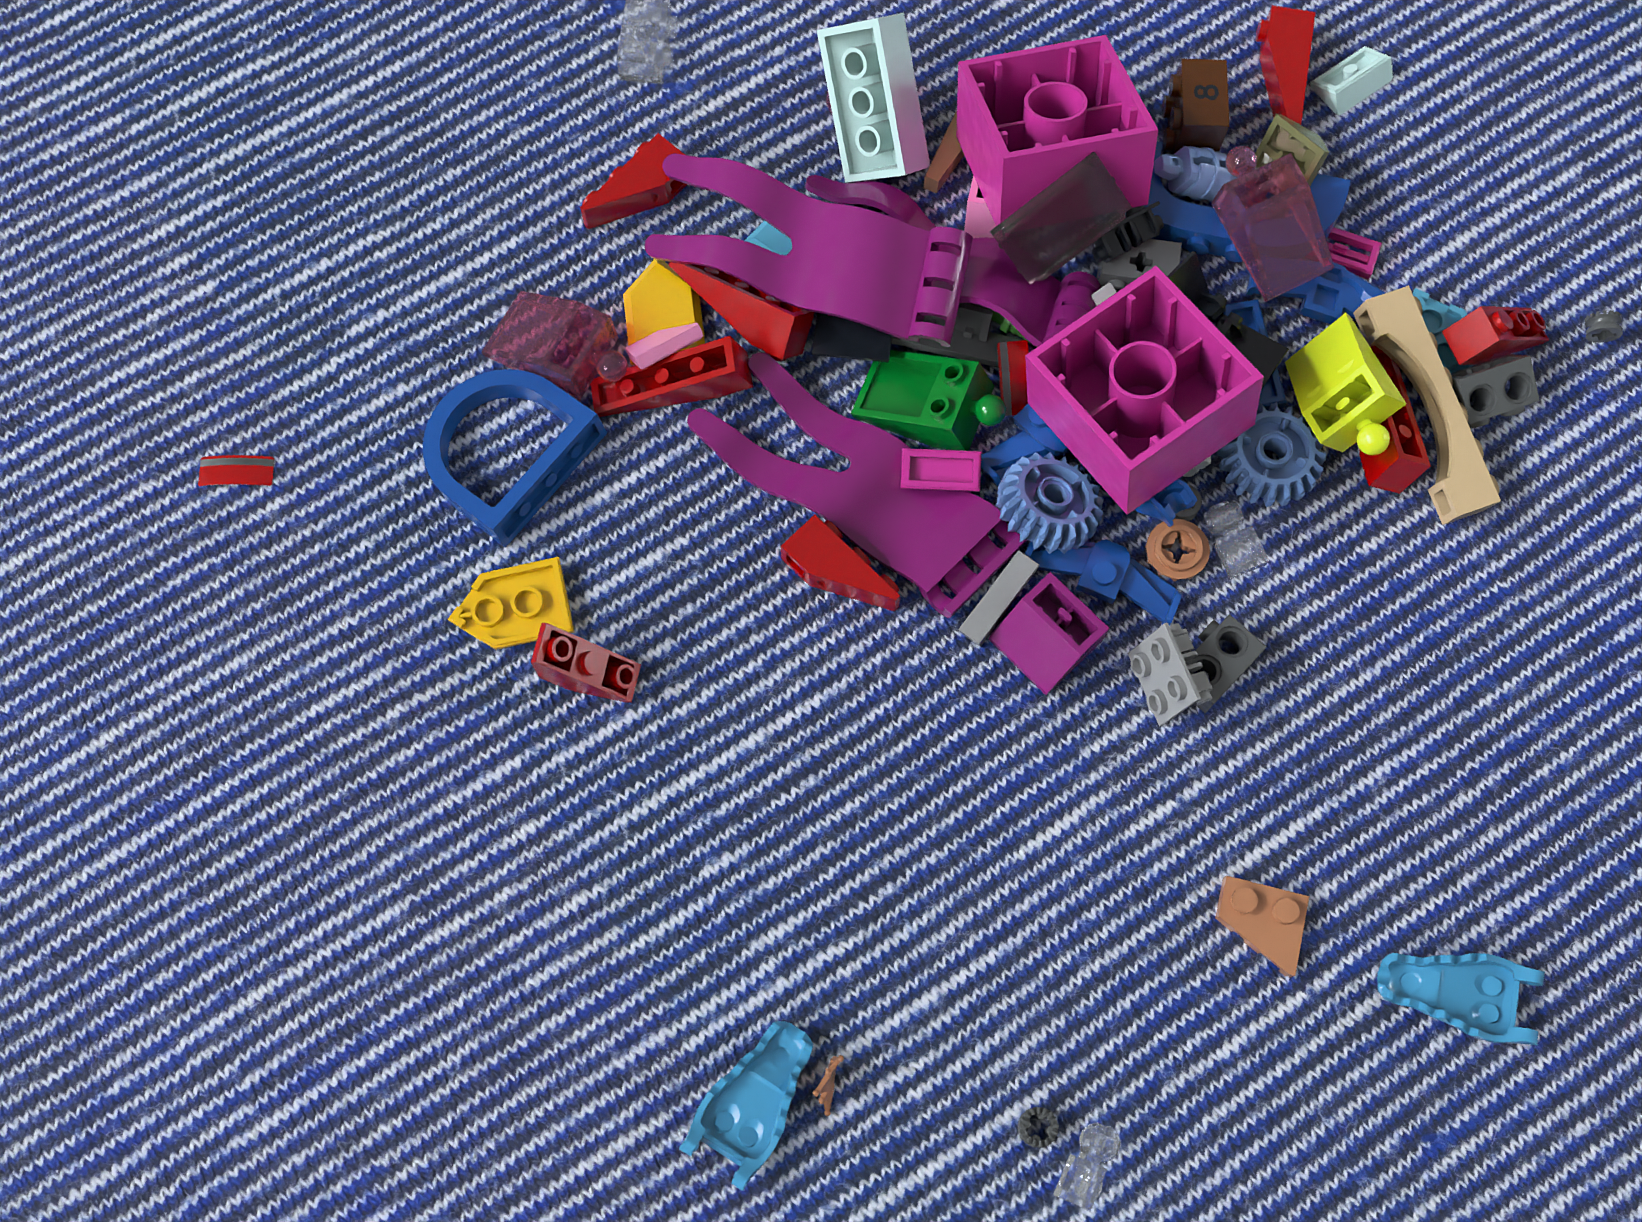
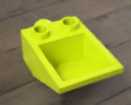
(1344, 389)

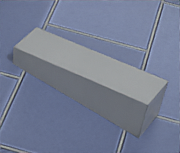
(998, 598)

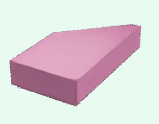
(663, 344)

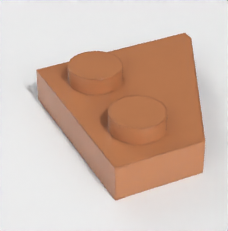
(1265, 918)

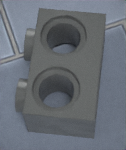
(1489, 384)
(1223, 667)

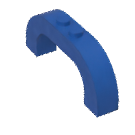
(1202, 230)

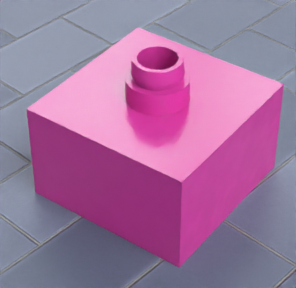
(1043, 112)
(1142, 389)

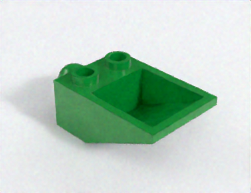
(929, 399)

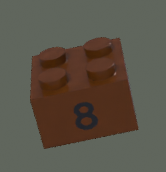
(1197, 105)

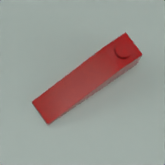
(1285, 58)
(759, 318)
(681, 378)
(1406, 454)

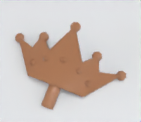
(827, 1084)

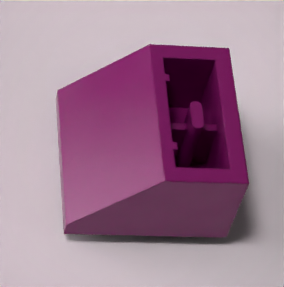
(1048, 633)

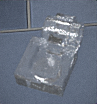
(1238, 549)
(1082, 1174)

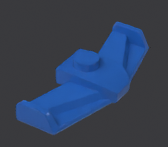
(1329, 294)
(1033, 438)
(1108, 570)

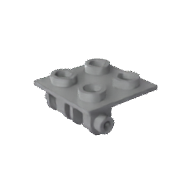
(1164, 672)

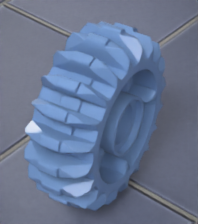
(1268, 478)
(1049, 503)

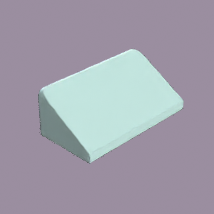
(1353, 79)

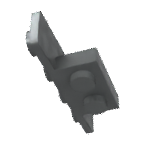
(970, 336)

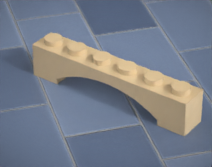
(1398, 329)

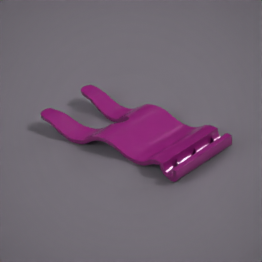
(840, 257)
(991, 277)
(903, 529)

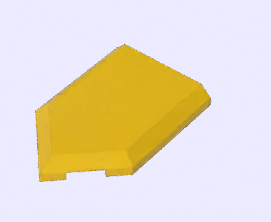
(659, 302)
(513, 602)

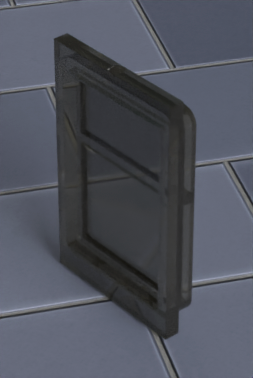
(1062, 220)

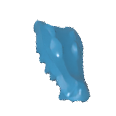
(1465, 991)
(750, 1104)

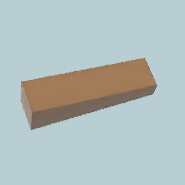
(945, 159)

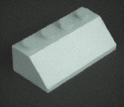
(874, 98)

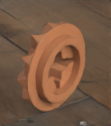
(1191, 540)

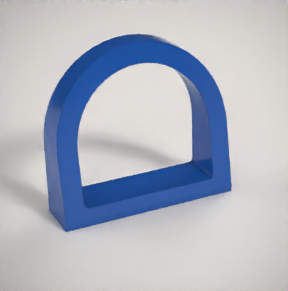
(541, 479)

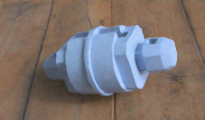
(1194, 172)

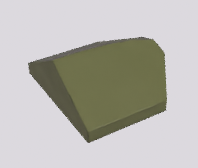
(1290, 137)

